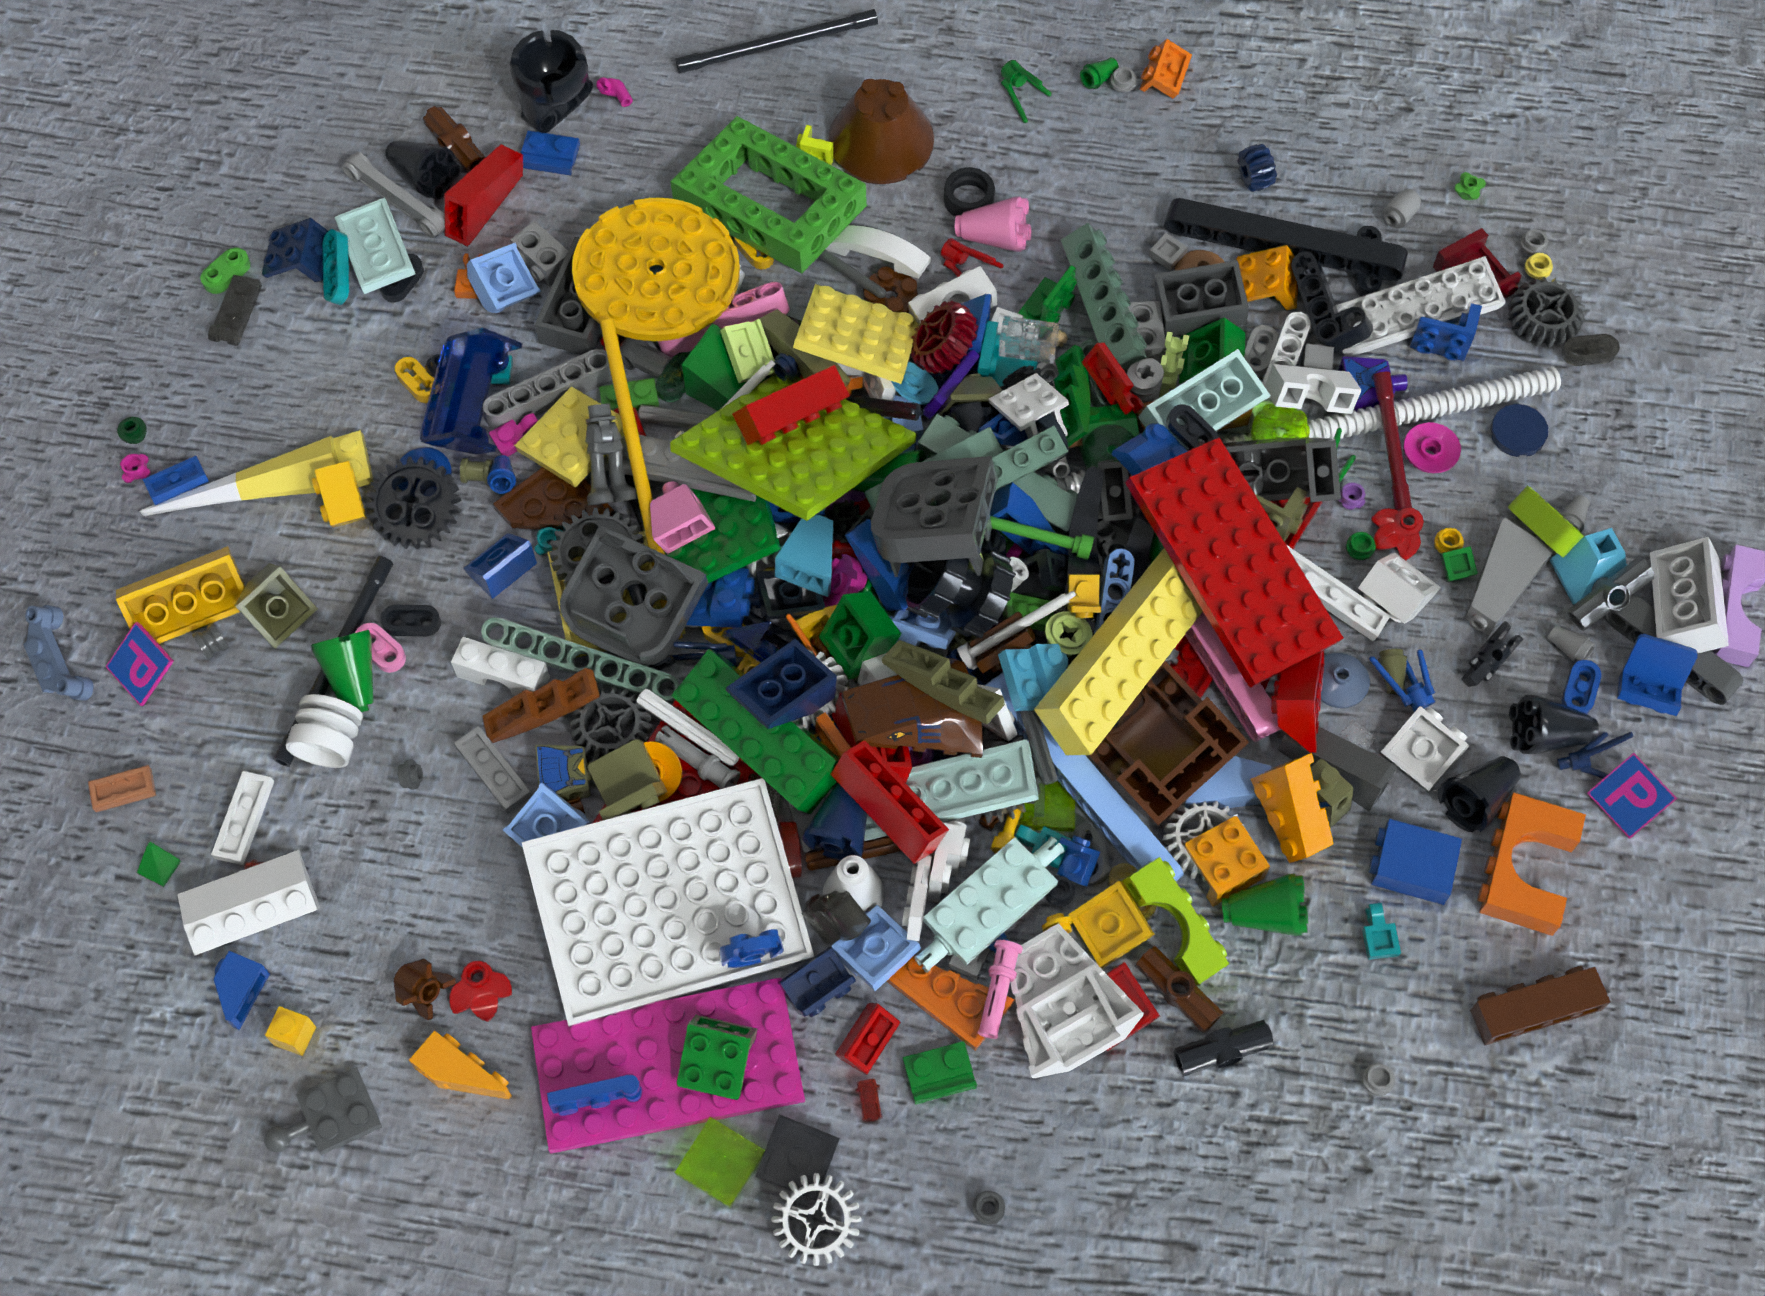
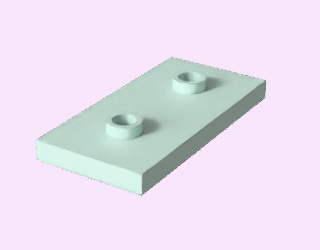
(375, 246)

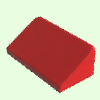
(867, 1038)

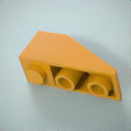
(451, 1069)

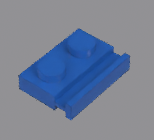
(549, 152)

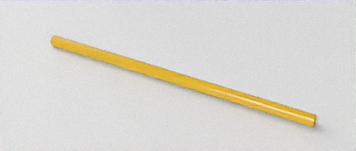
(630, 431)

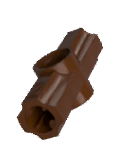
(453, 137)
(1193, 1004)

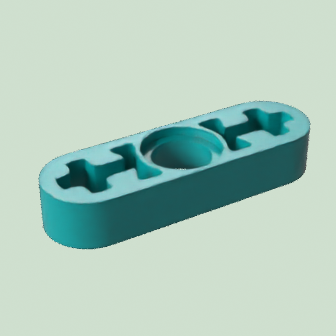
(335, 267)

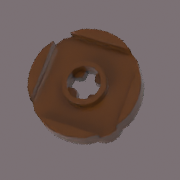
(903, 286)

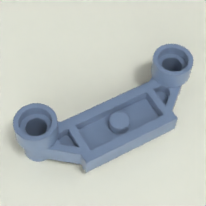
(46, 655)

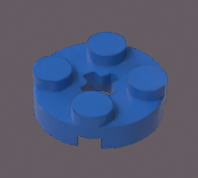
(749, 951)

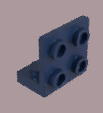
(298, 248)

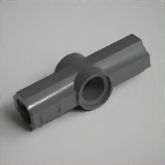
(1621, 585)

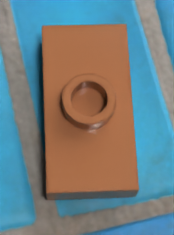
(122, 788)

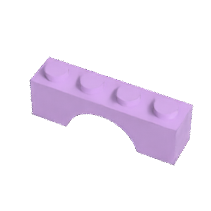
(1742, 574)

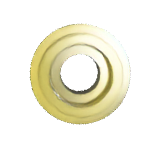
(1539, 260)

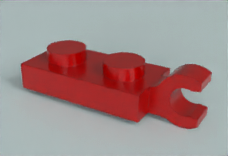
(1111, 378)

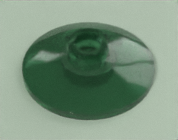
(1097, 443)

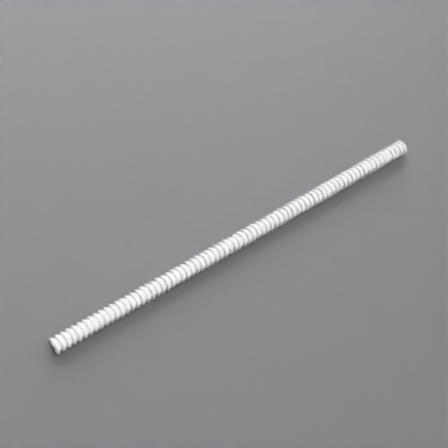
(1409, 410)

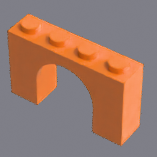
(1505, 893)

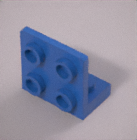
(1447, 338)

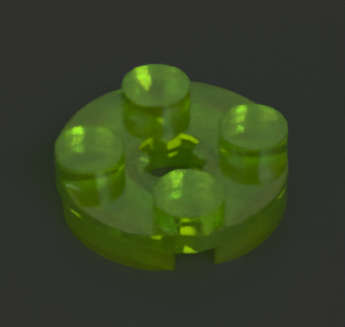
(1272, 417)

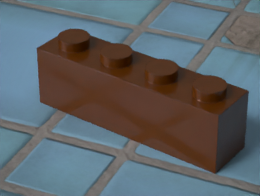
(1539, 1005)

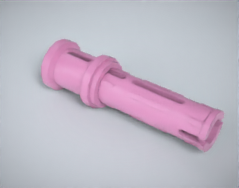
(1001, 975)

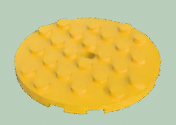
(679, 300)

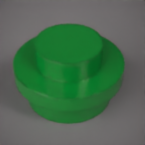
(1360, 546)

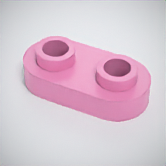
(384, 648)

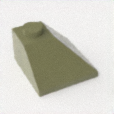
(971, 389)
(274, 604)

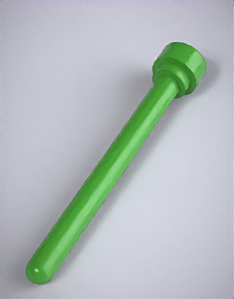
(1080, 544)

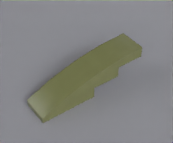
(781, 334)
(937, 679)

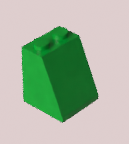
(709, 371)

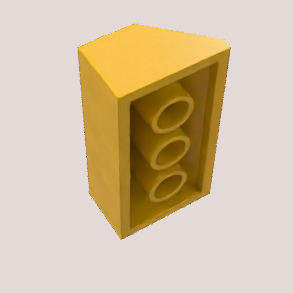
(183, 596)

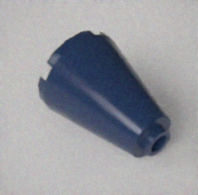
(838, 826)

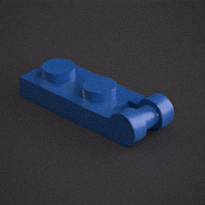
(594, 1094)

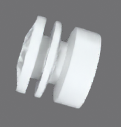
(324, 731)

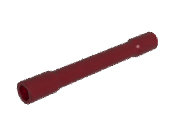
(1385, 397)

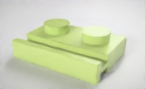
(747, 348)

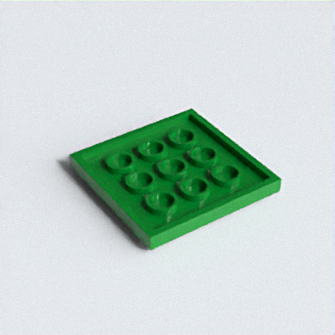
(740, 536)

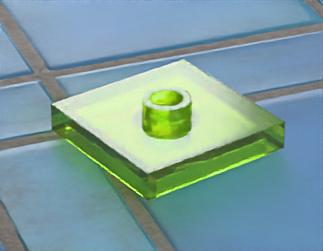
(720, 1162)

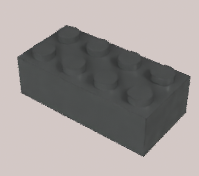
(563, 319)

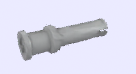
(708, 766)

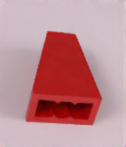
(480, 193)

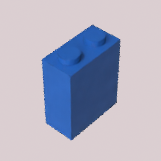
(1415, 861)

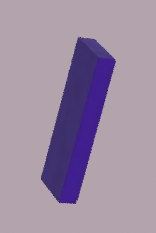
(950, 384)

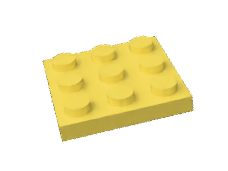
(560, 437)

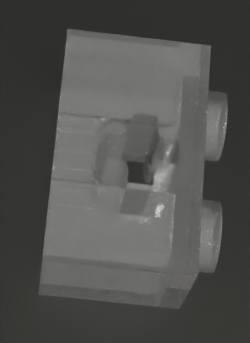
(1029, 339)

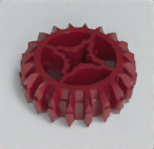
(943, 337)

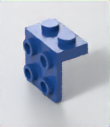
(1656, 674)

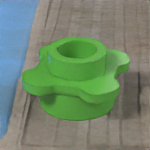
(1469, 192)

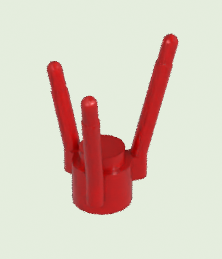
(957, 253)

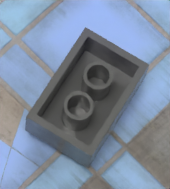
(1201, 296)

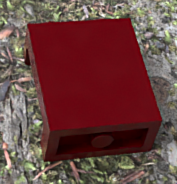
(1472, 248)

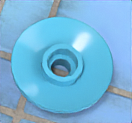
(917, 385)

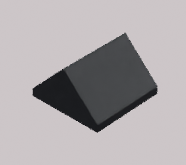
(782, 598)

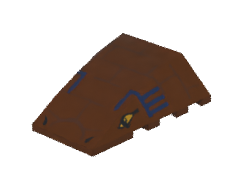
(899, 714)

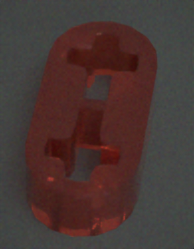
(790, 840)

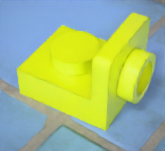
(816, 147)

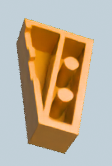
(1294, 808)

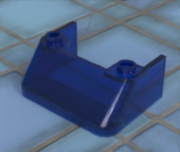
(462, 387)

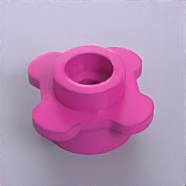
(132, 461)

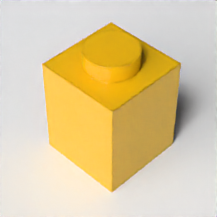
(290, 1031)

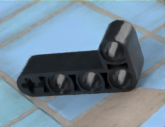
(1321, 301)

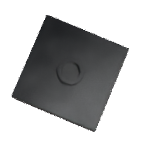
(795, 1152)

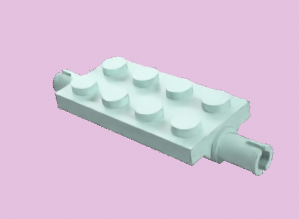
(989, 902)

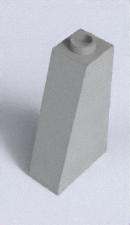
(1507, 572)

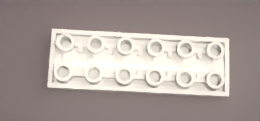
(1434, 296)

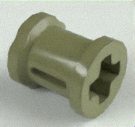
(475, 470)

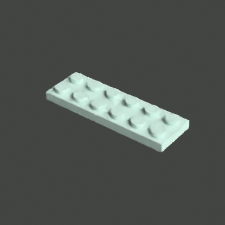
(972, 784)

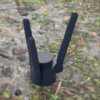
(722, 648)

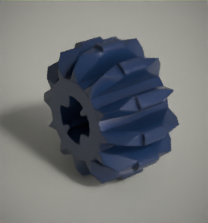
(1257, 167)

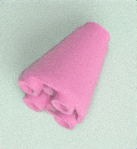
(997, 224)

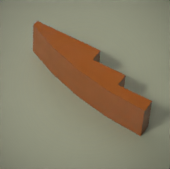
(540, 707)

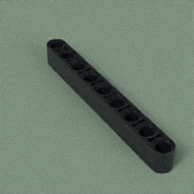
(1260, 233)

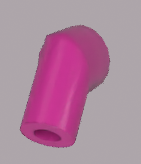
(614, 88)

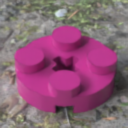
(845, 579)

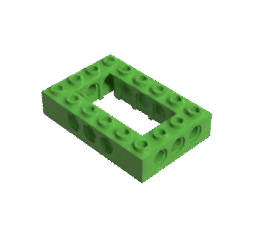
(798, 244)

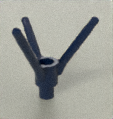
(1581, 758)

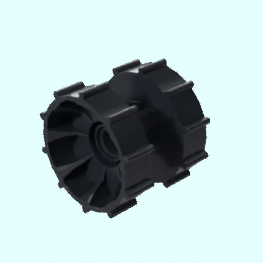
(973, 599)

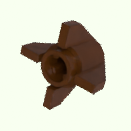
(420, 986)

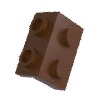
(1020, 640)

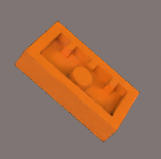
(1166, 68)

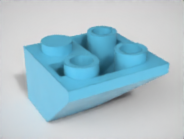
(1589, 560)

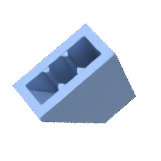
(1230, 785)

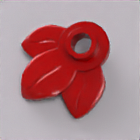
(1396, 533)
(480, 995)

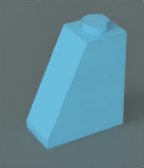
(808, 555)

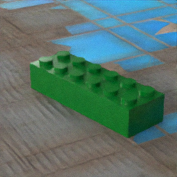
(783, 755)

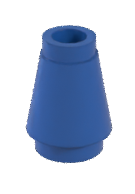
(501, 476)

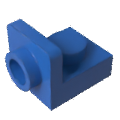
(1078, 860)

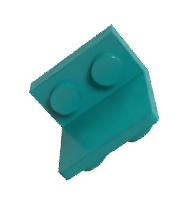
(994, 365)

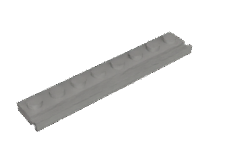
(667, 466)

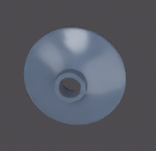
(1348, 691)

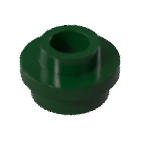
(134, 436)

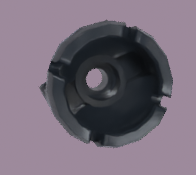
(549, 78)

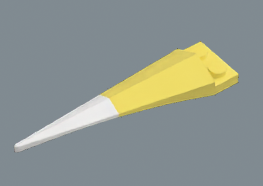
(278, 476)

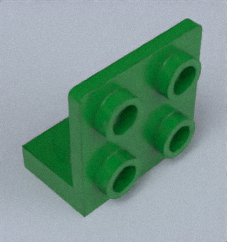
(1051, 298)
(715, 1056)

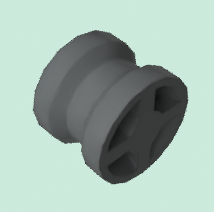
(210, 641)

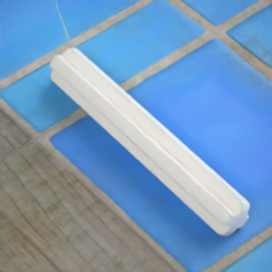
(686, 726)

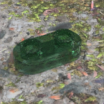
(672, 378)

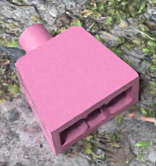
(678, 517)

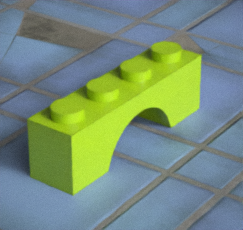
(1198, 951)

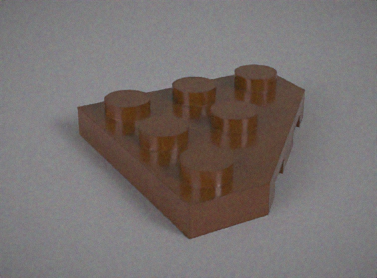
(546, 502)

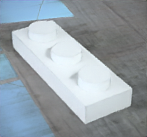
(242, 818)

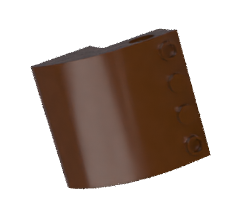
(1166, 746)

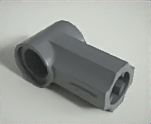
(643, 357)

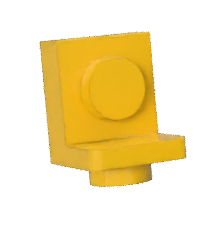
(1087, 595)

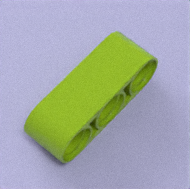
(1545, 521)

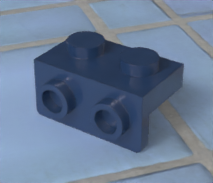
(817, 983)

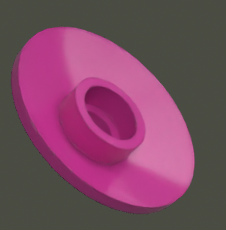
(1432, 438)

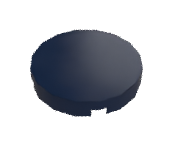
(1519, 430)

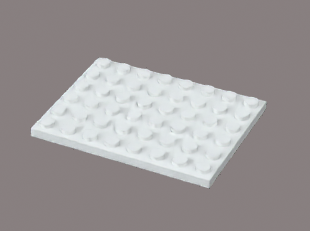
(655, 893)

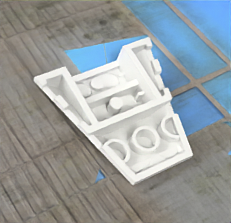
(1067, 1004)

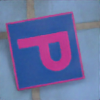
(139, 663)
(1632, 795)

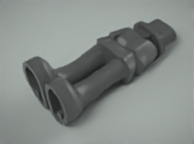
(604, 439)

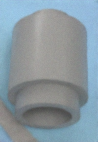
(1401, 208)

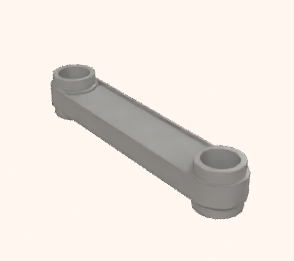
(359, 168)

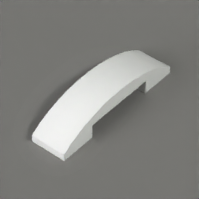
(882, 245)

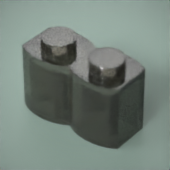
(835, 916)

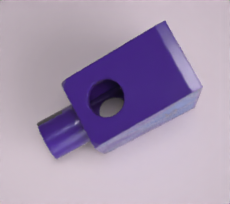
(1362, 371)

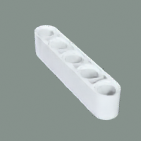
(1291, 341)

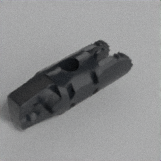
(1491, 656)

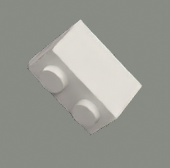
(1398, 588)

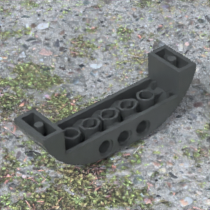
(1268, 465)

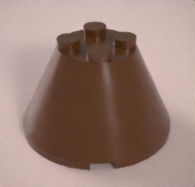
(881, 134)

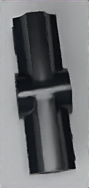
(1223, 1047)

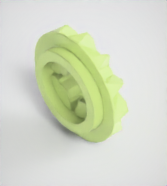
(1068, 622)

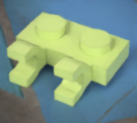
(1172, 361)

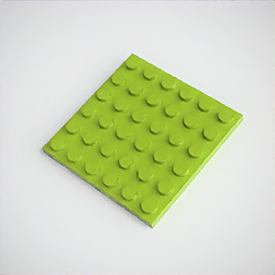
(797, 469)

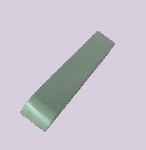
(570, 651)

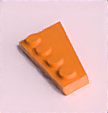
(946, 998)

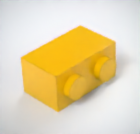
(339, 494)

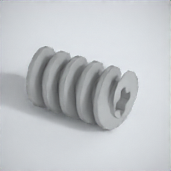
(1147, 379)

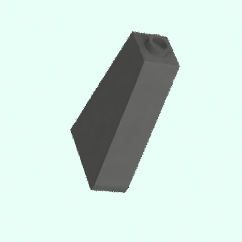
(1359, 767)

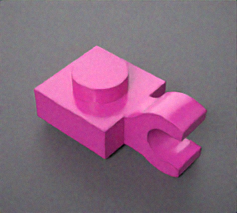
(509, 434)

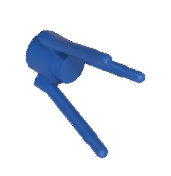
(1417, 694)

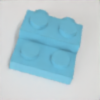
(1032, 673)

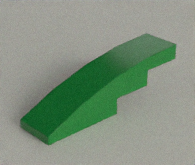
(1074, 386)

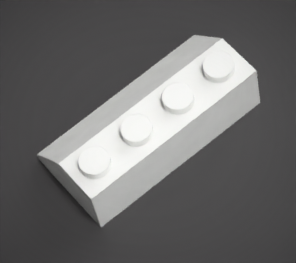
(1689, 595)
(247, 902)

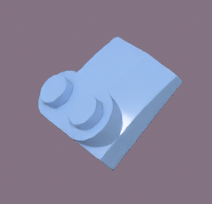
(501, 278)
(544, 815)

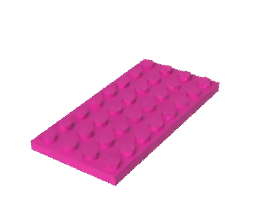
(650, 1046)

